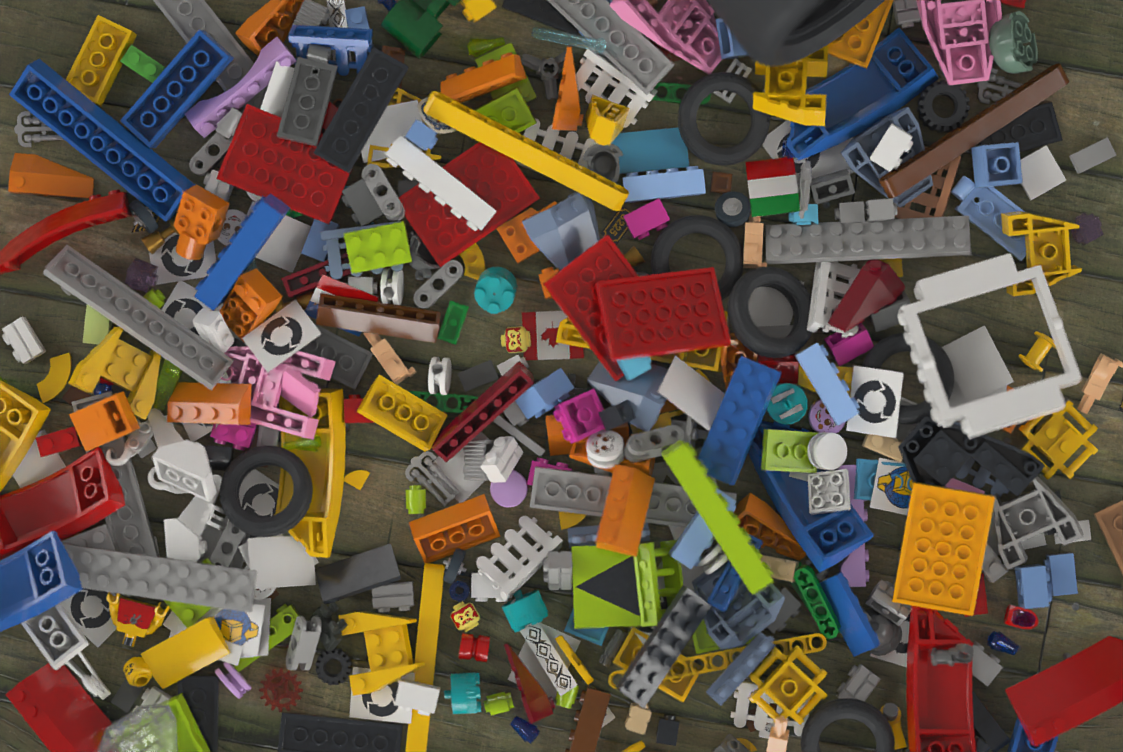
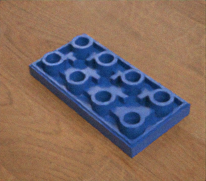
(853, 621)

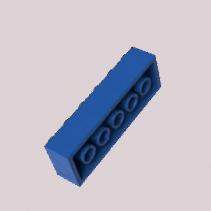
(177, 89)
(243, 250)
(738, 419)

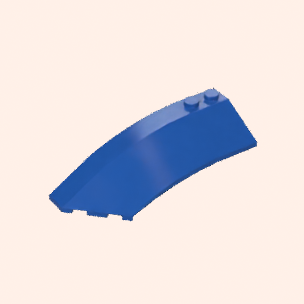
(864, 96)
(823, 536)
(36, 580)

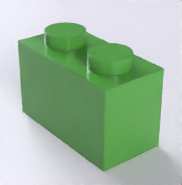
(142, 64)

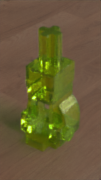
(166, 384)

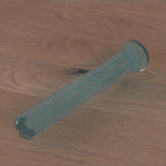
(569, 39)

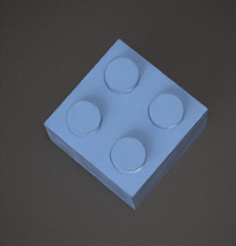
(996, 165)
(545, 394)
(1032, 586)

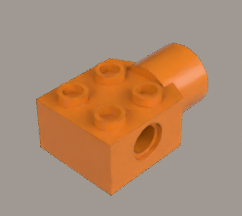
(198, 221)
(516, 236)

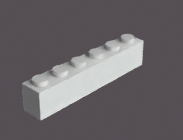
(440, 182)

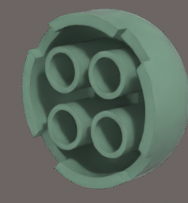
(1007, 41)

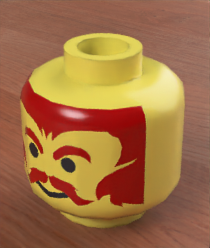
(516, 339)
(465, 616)

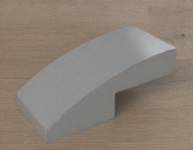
(1092, 155)

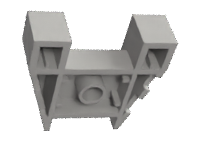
(1031, 516)

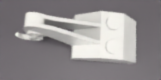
(175, 461)
(185, 533)
(61, 640)

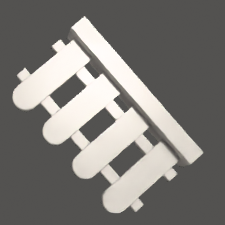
(605, 77)
(551, 137)
(821, 302)
(515, 566)
(760, 717)

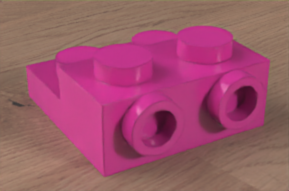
(580, 416)
(237, 434)

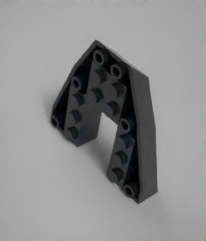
(938, 453)

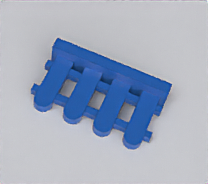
(338, 39)

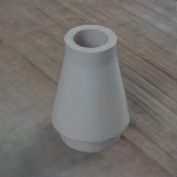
(229, 123)

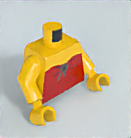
(135, 617)

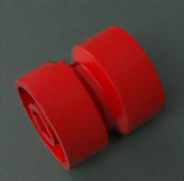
(474, 647)

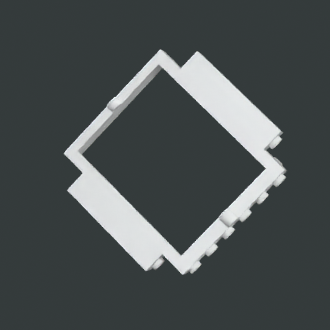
(1006, 407)

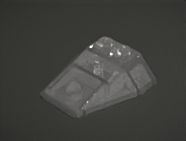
(143, 730)

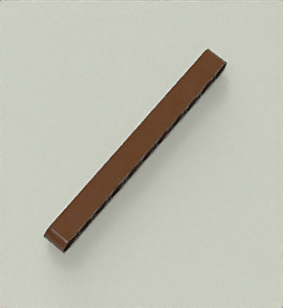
(974, 130)

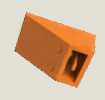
(249, 303)
(104, 421)

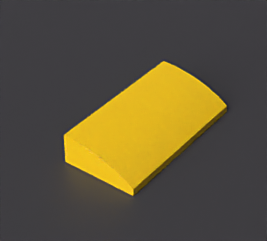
(100, 59)
(402, 413)
(186, 652)
(676, 688)

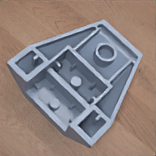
(860, 148)
(564, 229)
(640, 392)
(745, 614)

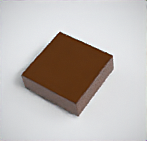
(721, 182)

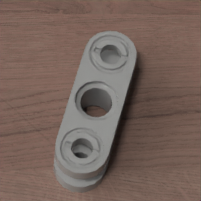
(204, 156)
(389, 203)
(433, 294)
(641, 447)
(234, 539)
(303, 643)

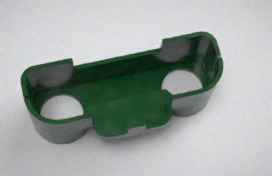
(416, 23)

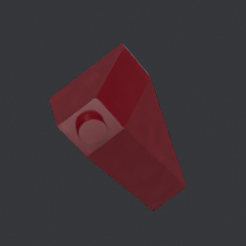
(871, 290)
(534, 697)

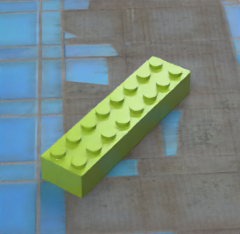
(719, 520)

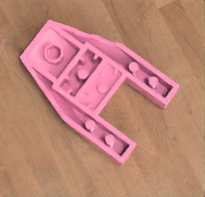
(680, 27)
(961, 36)
(268, 387)

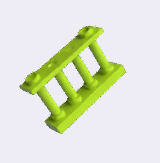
(647, 581)

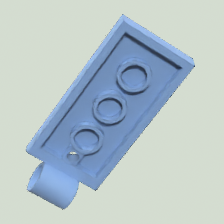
(987, 213)

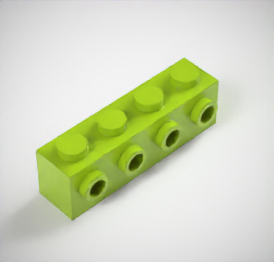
(280, 628)

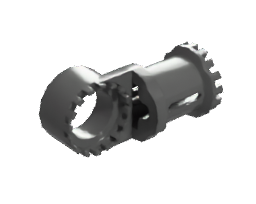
(952, 655)

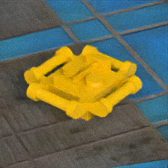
(1059, 440)
(788, 685)

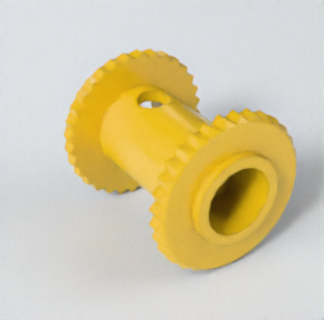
(1038, 351)

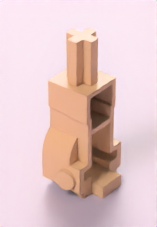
(753, 243)
(388, 358)
(1098, 381)
(778, 736)

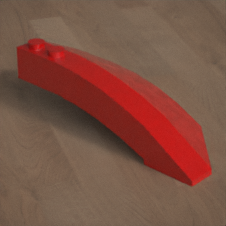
(62, 224)
(60, 503)
(1070, 691)
(939, 694)
(60, 710)

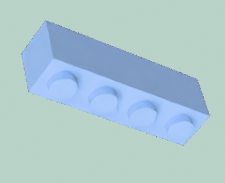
(664, 185)
(827, 384)
(696, 538)

